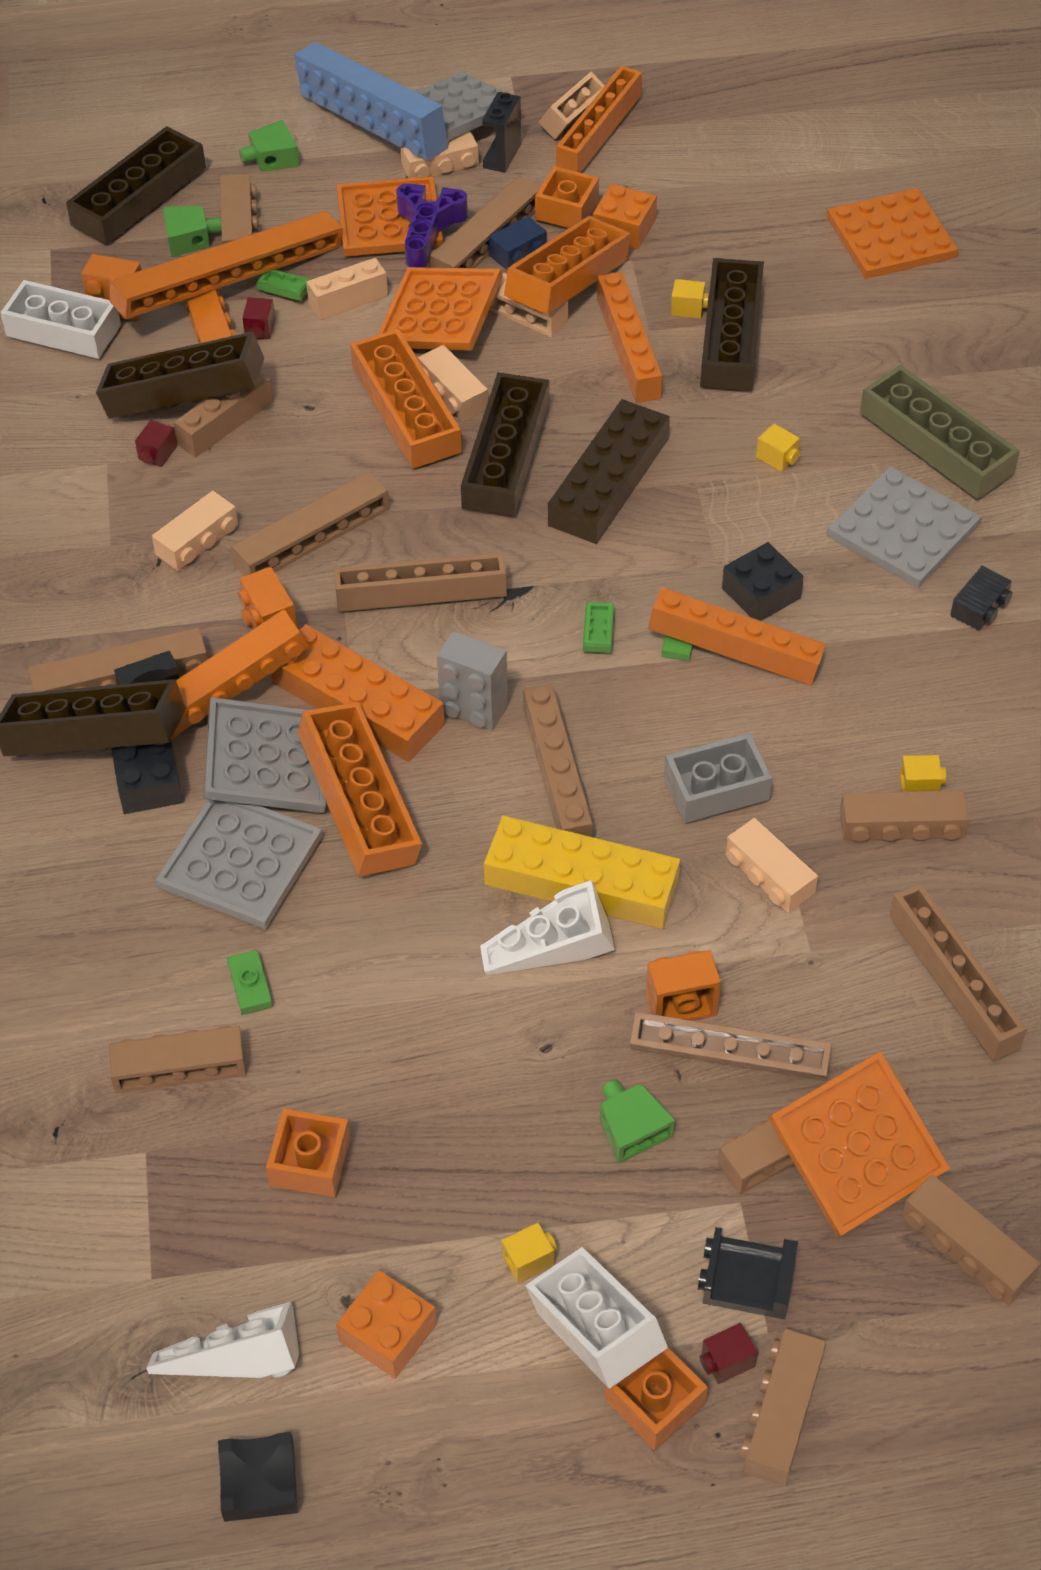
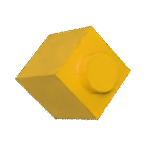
(689, 298)
(778, 447)
(921, 773)
(528, 1252)

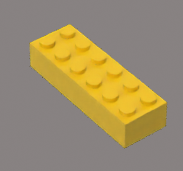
(546, 860)

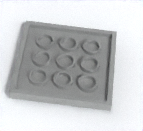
(463, 101)
(904, 526)
(258, 757)
(239, 860)

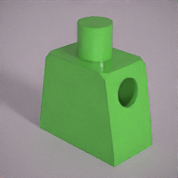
(271, 148)
(188, 228)
(633, 1120)

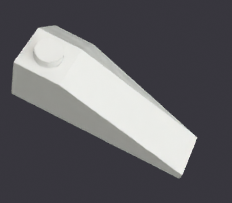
(559, 933)
(251, 1350)

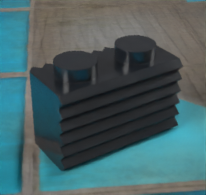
(981, 598)

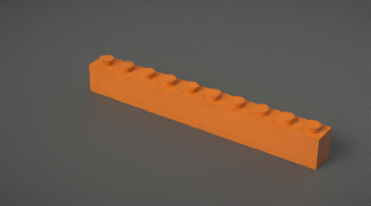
(224, 264)

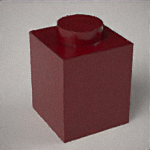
(259, 317)
(156, 443)
(728, 1353)

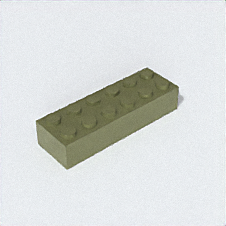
(939, 431)

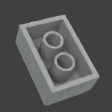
(473, 680)
(717, 777)

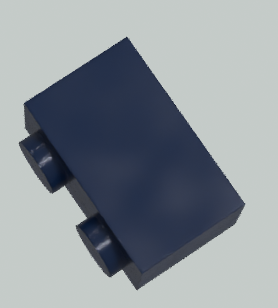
(516, 241)

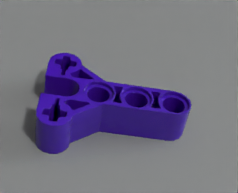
(428, 218)

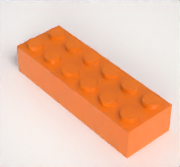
(566, 264)
(406, 398)
(334, 675)
(359, 789)

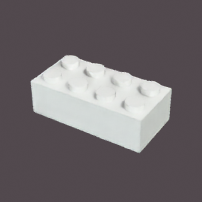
(60, 319)
(596, 1317)

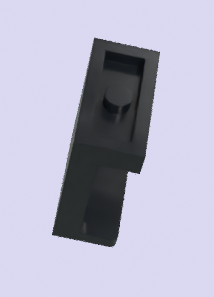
(505, 117)
(748, 1275)

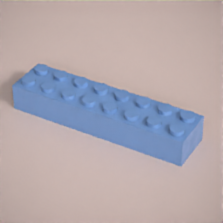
(371, 100)

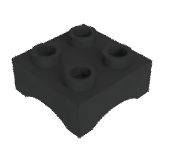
(154, 668)
(257, 1477)

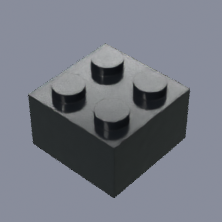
(762, 582)
(146, 777)

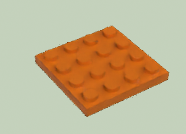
(372, 217)
(891, 233)
(442, 306)
(858, 1143)

